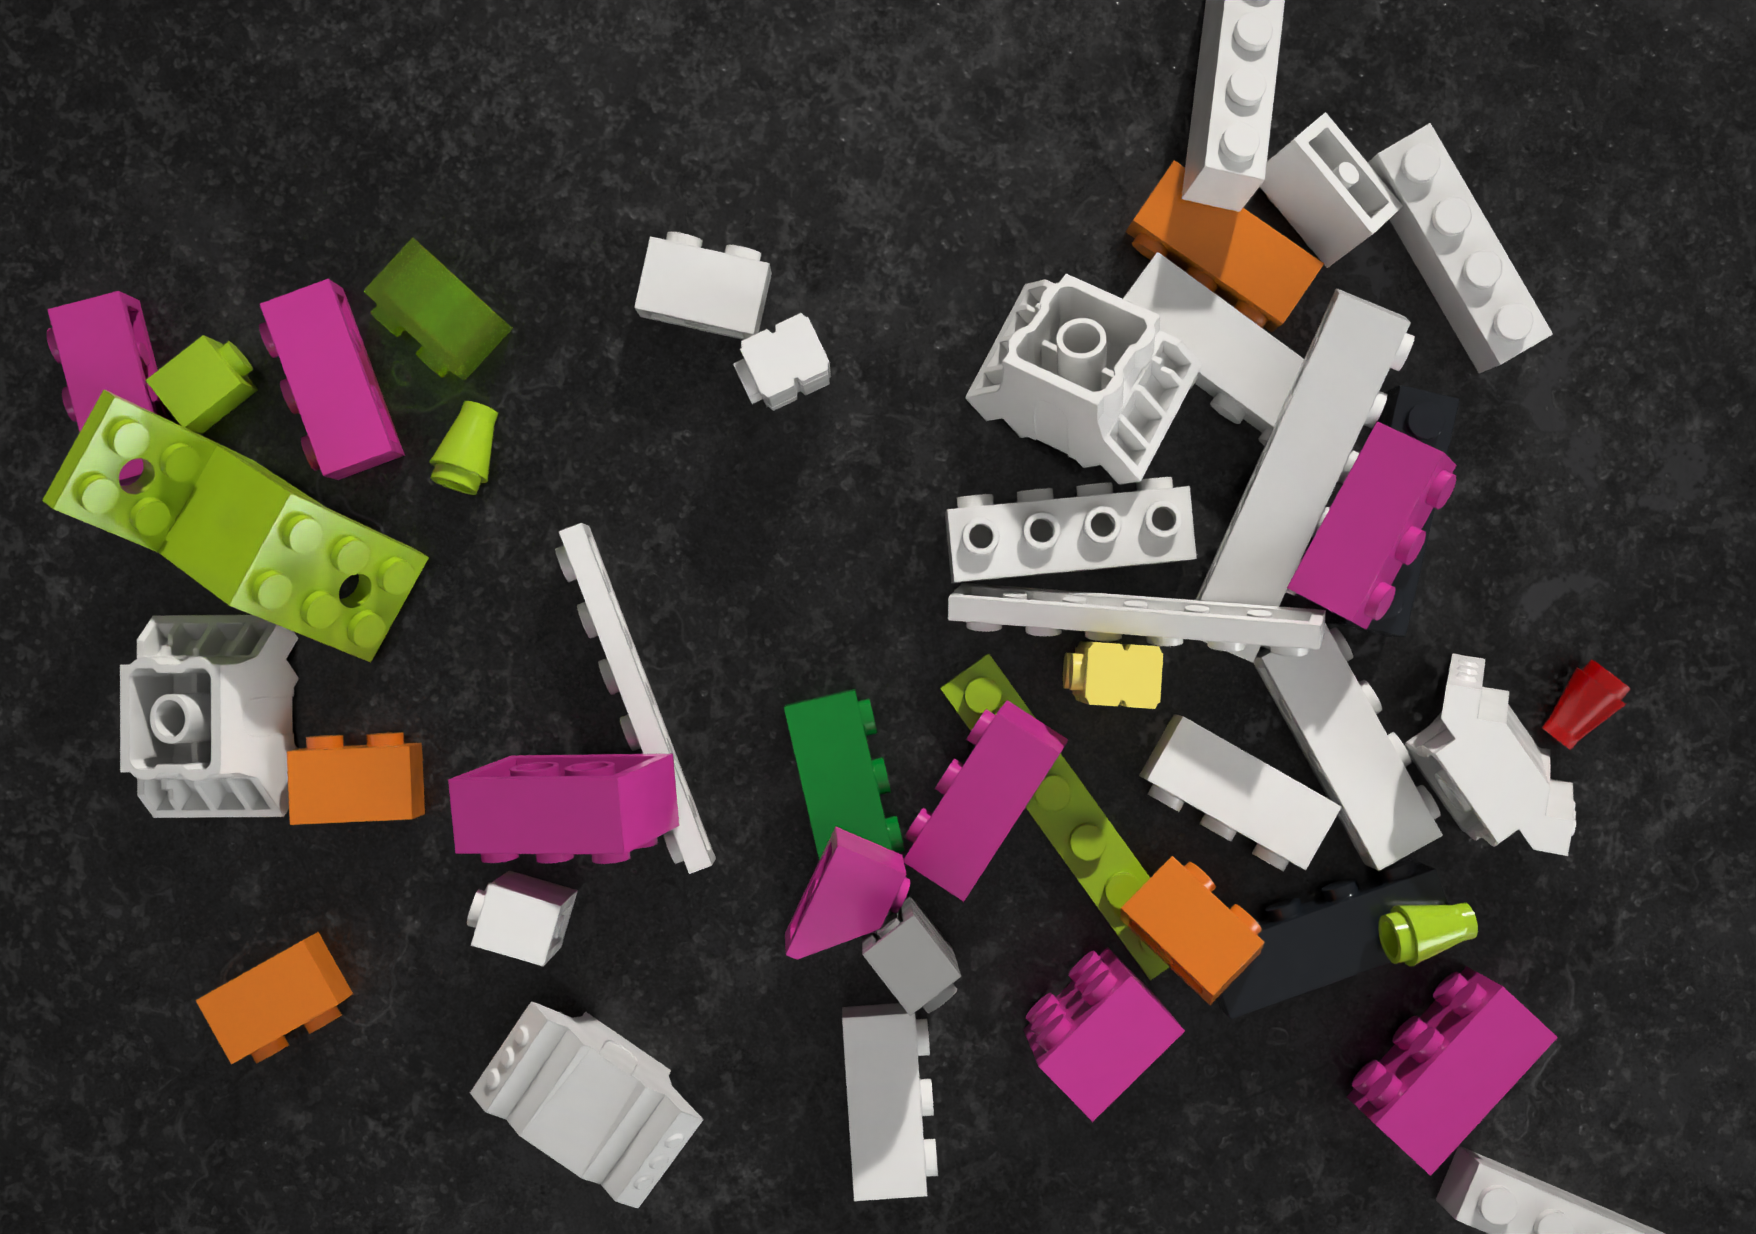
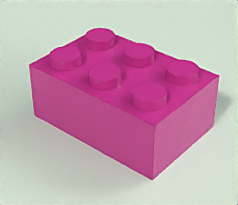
(564, 806)
(1099, 1032)
(1450, 1067)

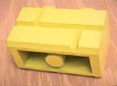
(1114, 674)

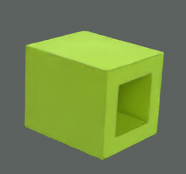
(203, 383)

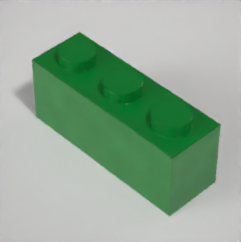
(837, 769)

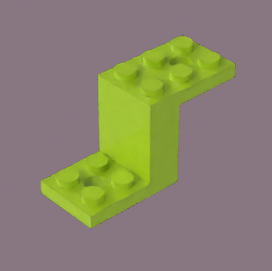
(235, 527)

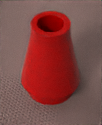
(1585, 703)

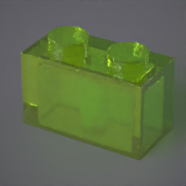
(437, 310)

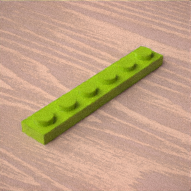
(1066, 814)

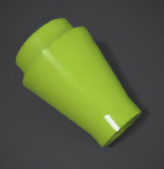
(466, 450)
(1422, 931)

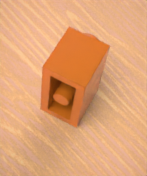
(355, 782)
(1193, 928)
(275, 998)

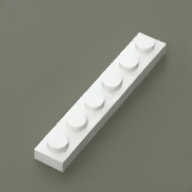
(1159, 619)
(625, 674)

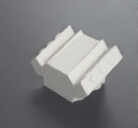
(1085, 376)
(209, 716)
(1491, 767)
(588, 1101)

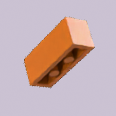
(1225, 251)

